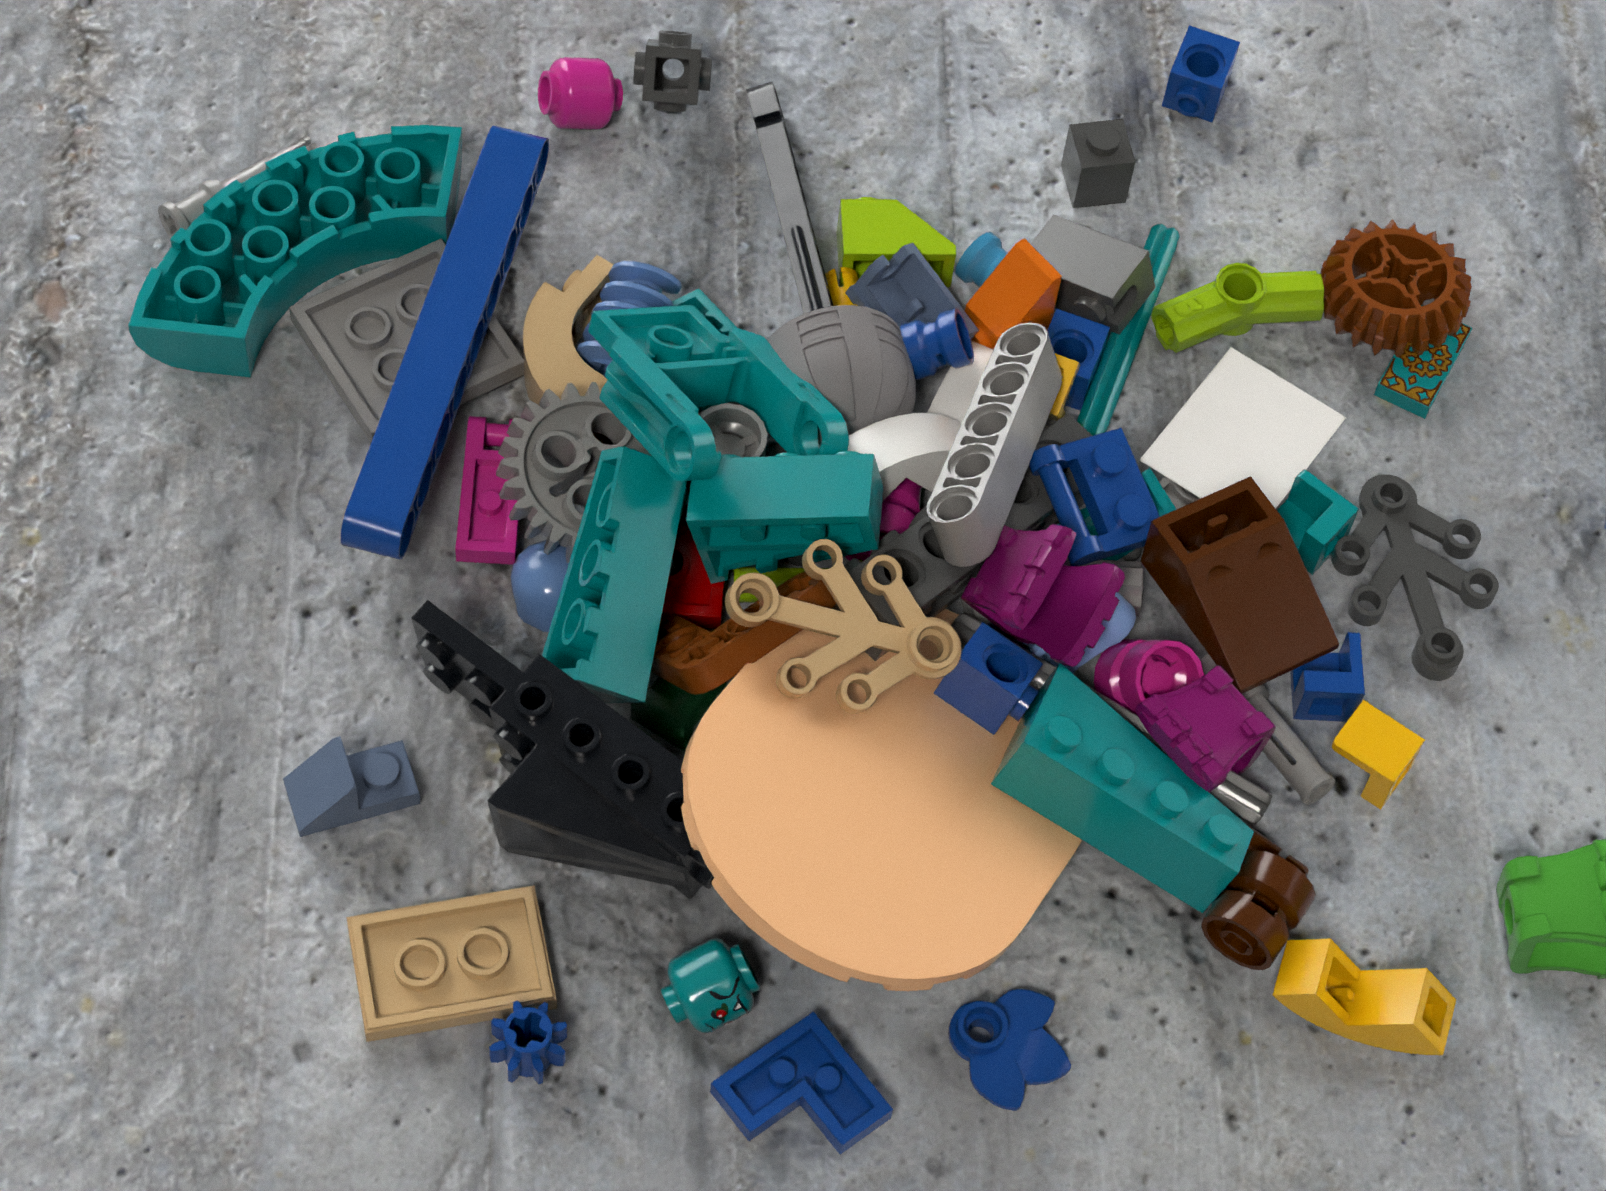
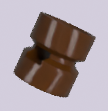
(1258, 910)

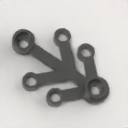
(1413, 566)

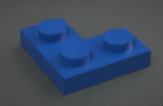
(808, 1071)

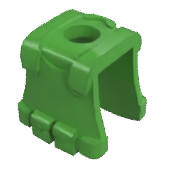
(1556, 911)

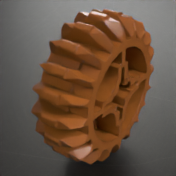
(1400, 275)

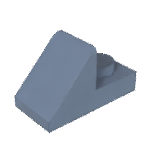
(345, 789)

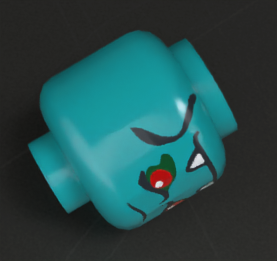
(710, 985)

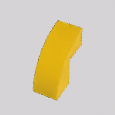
(1373, 1007)

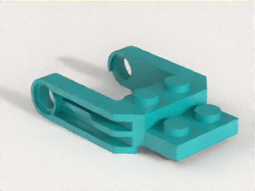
(677, 362)

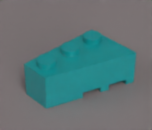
(780, 506)

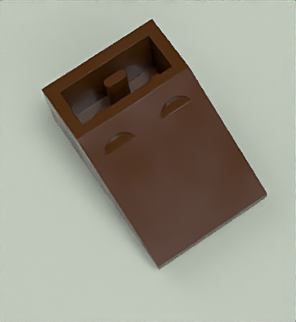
(1239, 584)

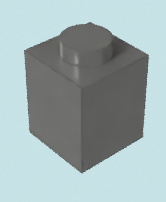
(1097, 163)

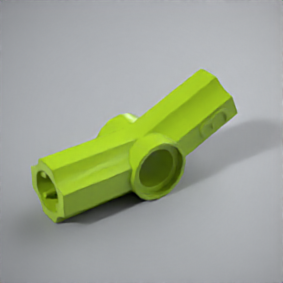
(1236, 303)

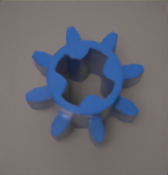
(519, 1028)

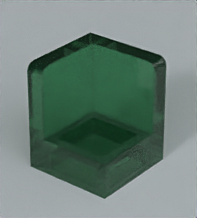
(672, 711)

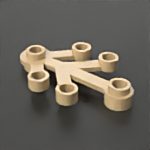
(853, 627)

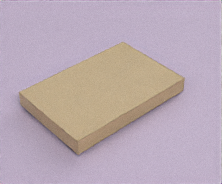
(450, 962)

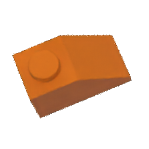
(1015, 293)

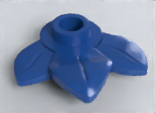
(1017, 1049)

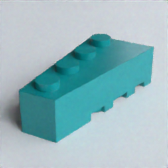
(618, 577)
(1120, 793)

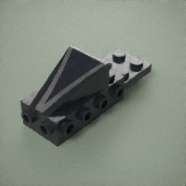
(581, 775)

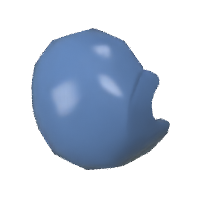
(538, 583)

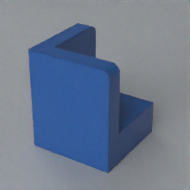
(1330, 685)

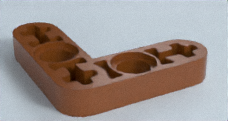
(706, 659)

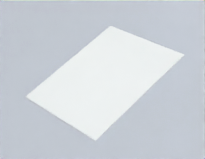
(1241, 427)

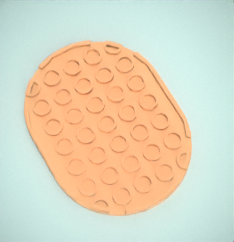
(867, 832)

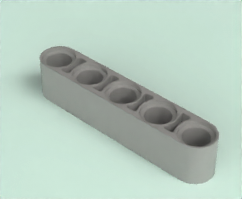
(994, 445)

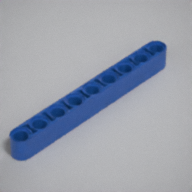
(444, 344)

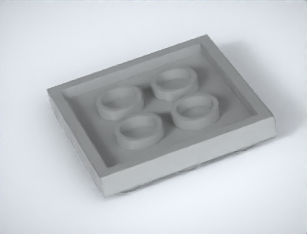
(365, 328)

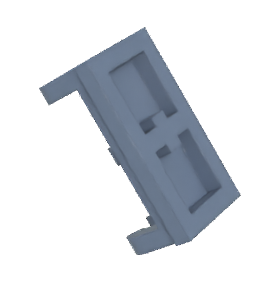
(905, 290)

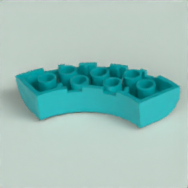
(287, 234)

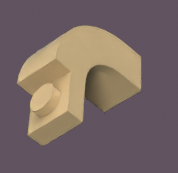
(554, 328)

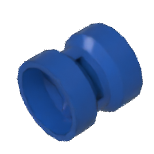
(938, 343)

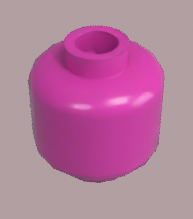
(579, 93)

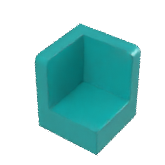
(1316, 519)

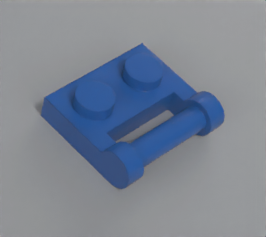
(1109, 487)

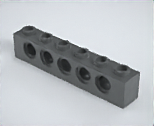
(924, 569)

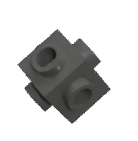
(668, 92)

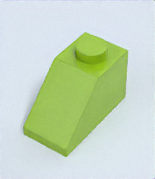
(881, 227)

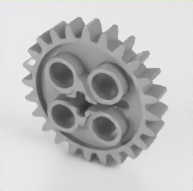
(566, 433)

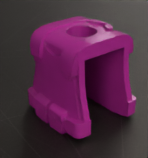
(1039, 598)
(1207, 728)

